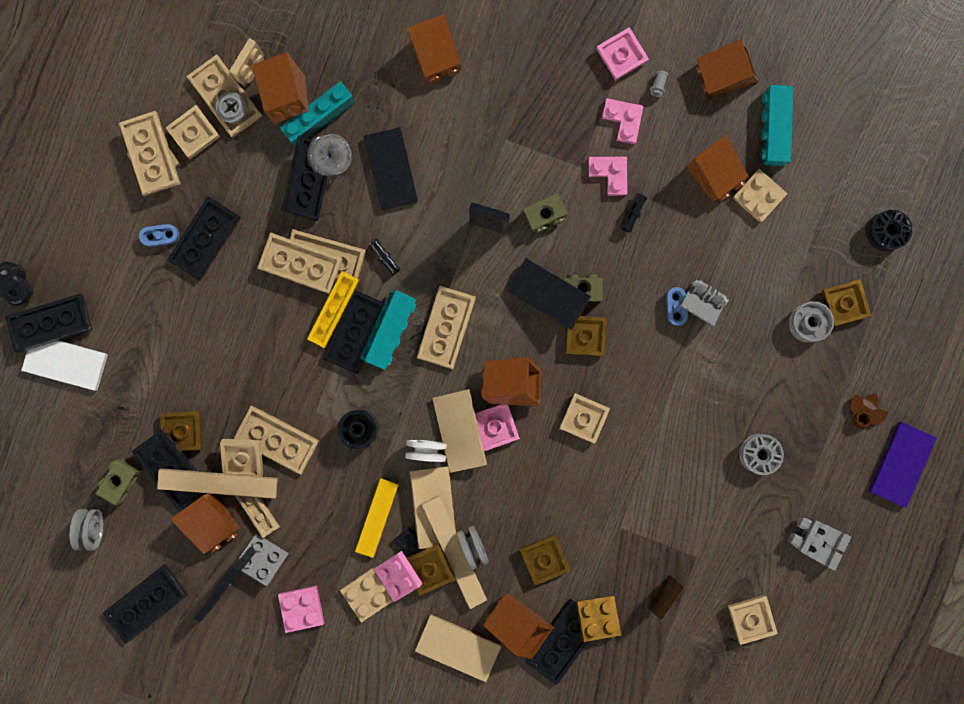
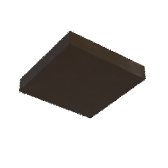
(665, 597)

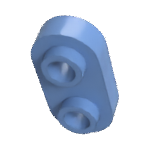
(160, 235)
(675, 306)

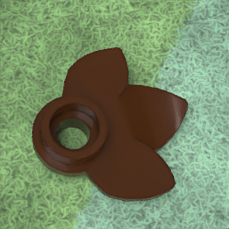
(868, 409)

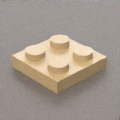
(242, 67)
(192, 132)
(759, 195)
(584, 418)
(241, 457)
(366, 595)
(752, 619)

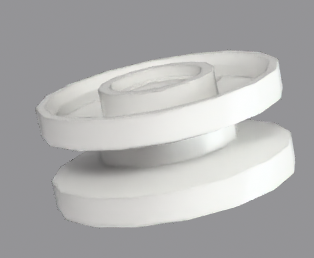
(426, 450)

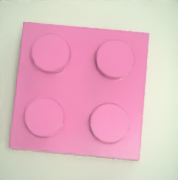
(622, 53)
(496, 426)
(398, 576)
(301, 609)

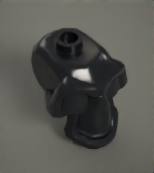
(14, 285)

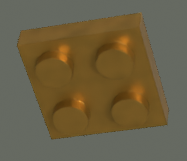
(847, 302)
(587, 336)
(184, 428)
(545, 559)
(431, 568)
(598, 618)

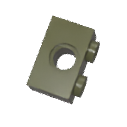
(551, 204)
(593, 284)
(128, 475)

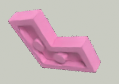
(629, 117)
(614, 169)

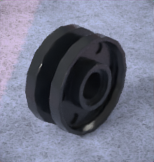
(900, 230)

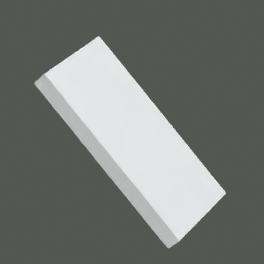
(66, 364)

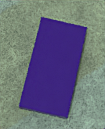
(902, 464)

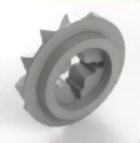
(222, 108)

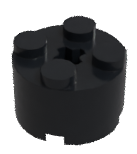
(347, 429)

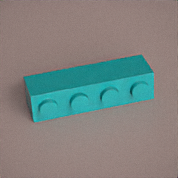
(320, 113)
(777, 125)
(388, 328)

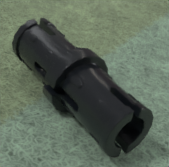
(633, 212)
(384, 256)

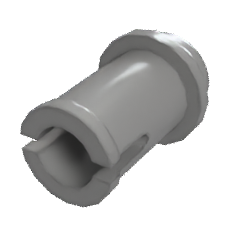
(659, 83)

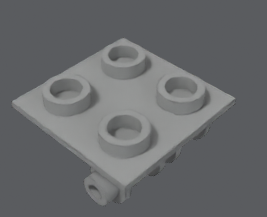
(703, 302)
(265, 560)

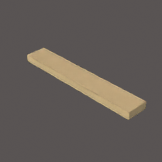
(217, 483)
(453, 551)

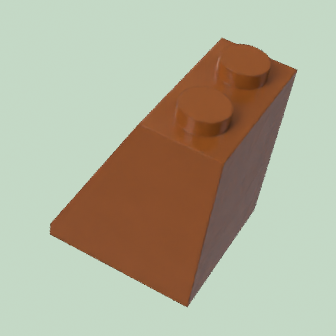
(434, 49)
(726, 69)
(281, 87)
(718, 170)
(512, 382)
(207, 523)
(518, 626)

